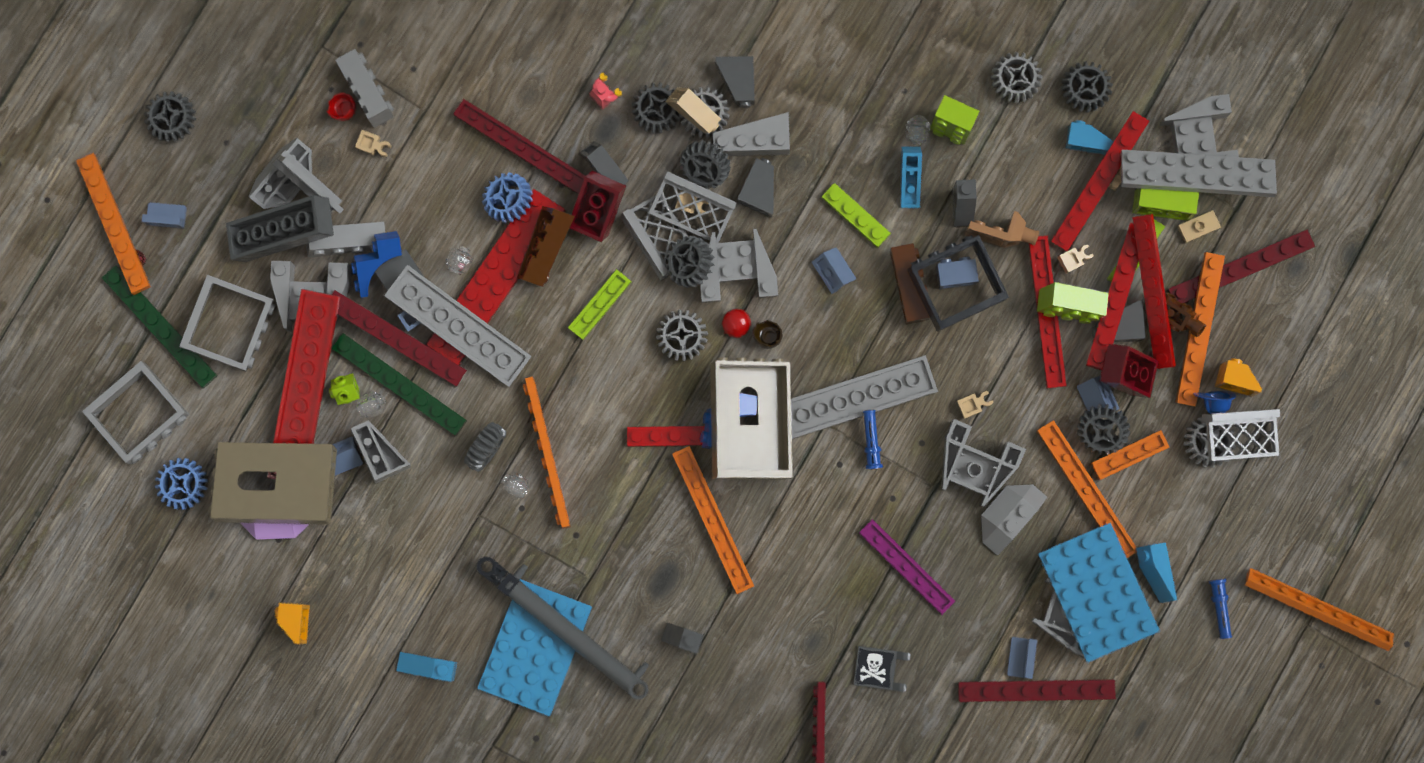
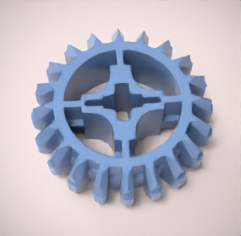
(513, 200)
(187, 478)

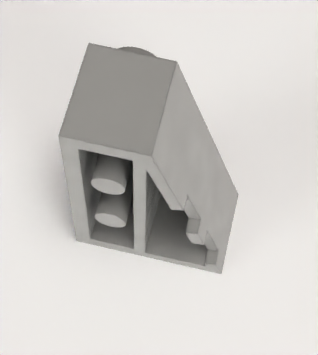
(379, 455)

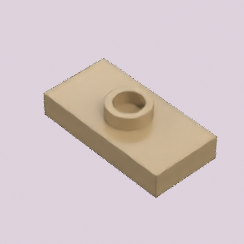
(1199, 226)

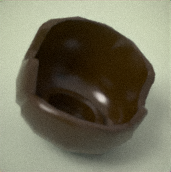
(767, 334)

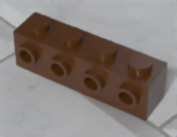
(911, 303)

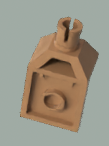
(1014, 233)

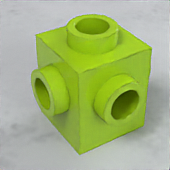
(344, 389)

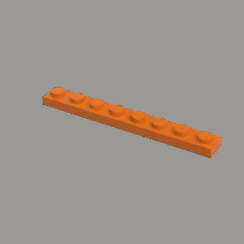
(113, 224)
(1197, 346)
(548, 460)
(1084, 484)
(713, 520)
(1319, 609)

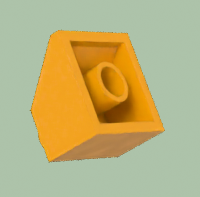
(1237, 378)
(294, 621)

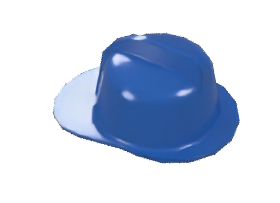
(1217, 401)

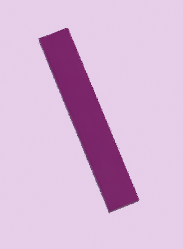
(907, 567)

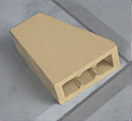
(694, 109)

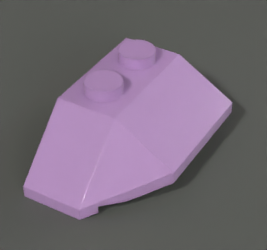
(274, 531)

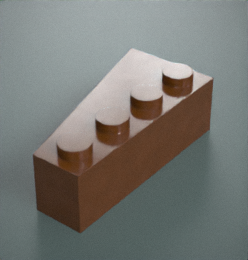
(544, 245)

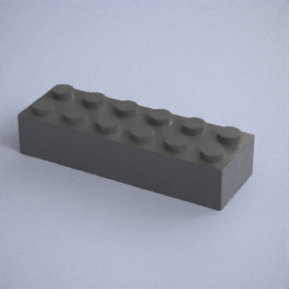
(280, 228)

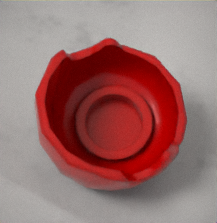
(342, 107)
(736, 323)

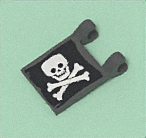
(877, 668)

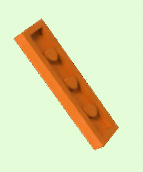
(1130, 455)

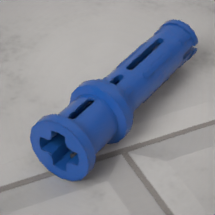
(871, 451)
(1217, 598)

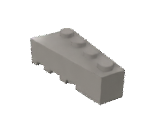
(759, 137)
(346, 239)

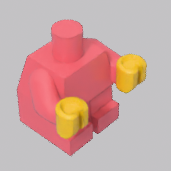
(602, 94)

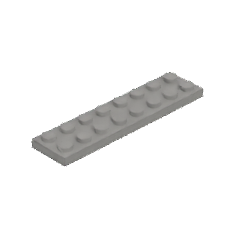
(1198, 173)
(457, 325)
(868, 392)

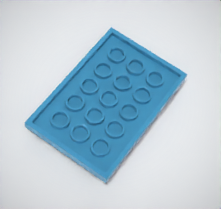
(1098, 592)
(530, 659)

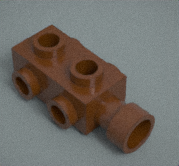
(1176, 321)

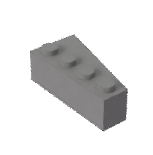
(364, 88)

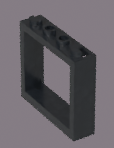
(990, 271)

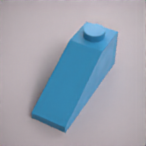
(1086, 138)
(911, 176)
(1156, 568)
(427, 666)

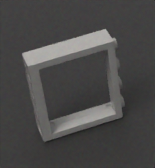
(197, 313)
(115, 391)

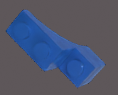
(364, 265)
(748, 408)

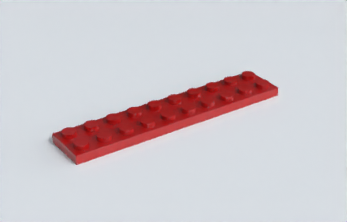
(497, 272)
(306, 369)

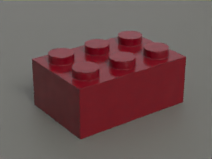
(597, 206)
(1129, 370)

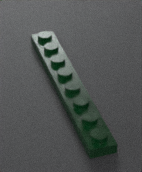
(160, 327)
(399, 384)

